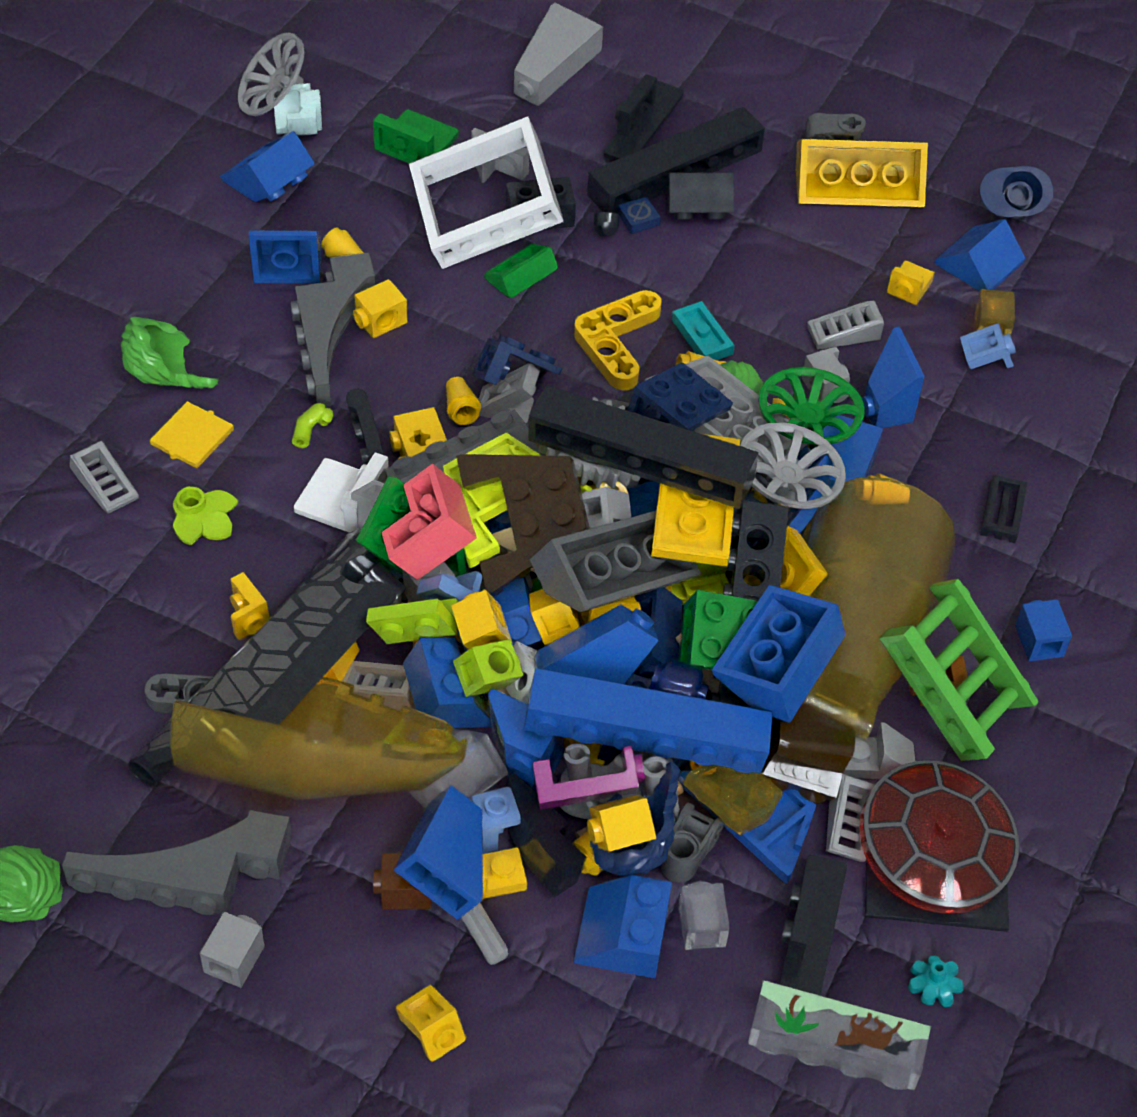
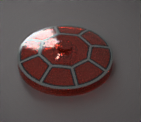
(939, 836)

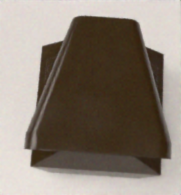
(809, 754)

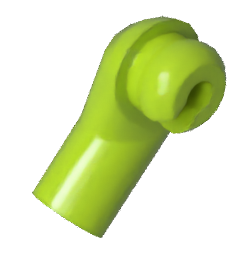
(304, 424)

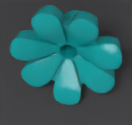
(936, 981)

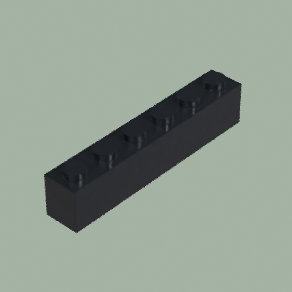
(696, 150)
(643, 446)

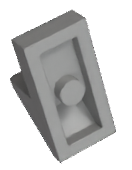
(513, 163)
(511, 393)
(879, 755)

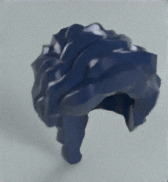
(649, 854)

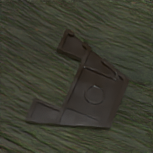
(540, 501)

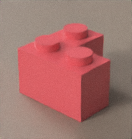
(433, 528)

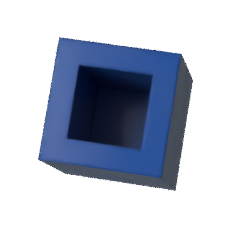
(1043, 630)

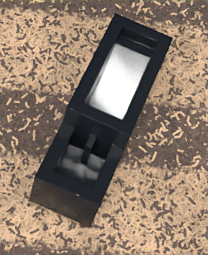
(543, 840)

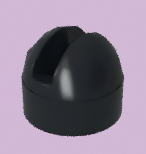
(606, 223)

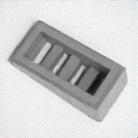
(863, 315)
(100, 454)
(395, 697)
(857, 789)

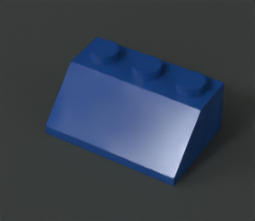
(781, 651)

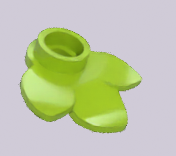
(202, 514)

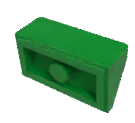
(522, 270)

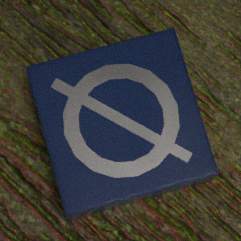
(639, 215)

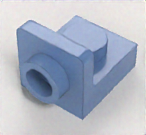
(988, 346)
(447, 586)
(498, 812)

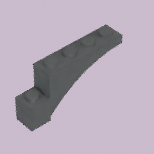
(325, 313)
(190, 875)

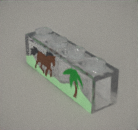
(839, 1036)

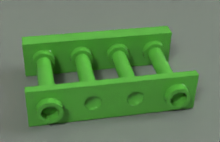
(933, 687)

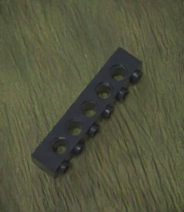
(767, 525)

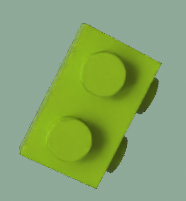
(413, 620)

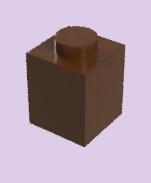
(395, 890)

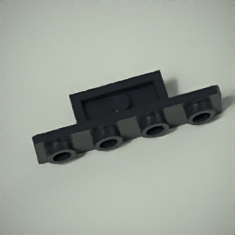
(642, 116)
(813, 925)

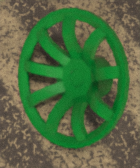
(809, 411)

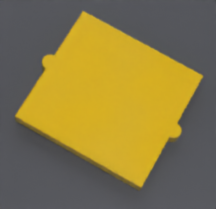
(192, 434)

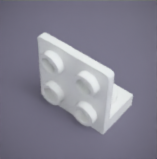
(330, 489)

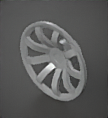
(278, 75)
(790, 476)

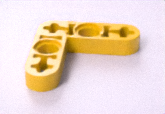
(597, 330)

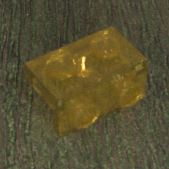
(735, 797)

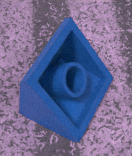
(983, 255)

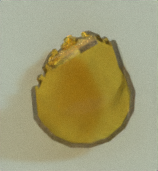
(321, 750)

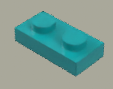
(702, 331)

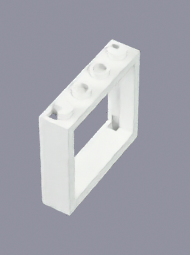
(500, 227)

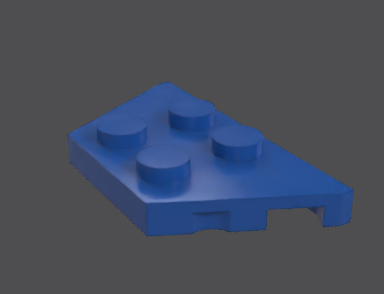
(779, 839)

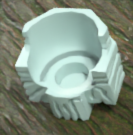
(299, 111)

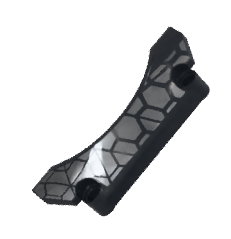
(290, 649)

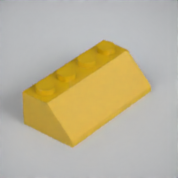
(861, 173)

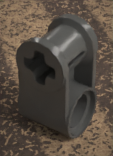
(835, 127)
(693, 838)

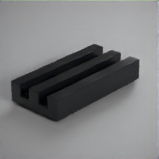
(1000, 529)

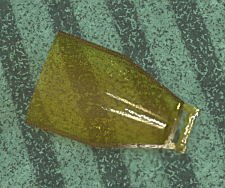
(881, 557)

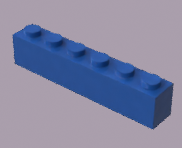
(648, 721)

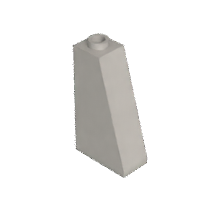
(556, 53)

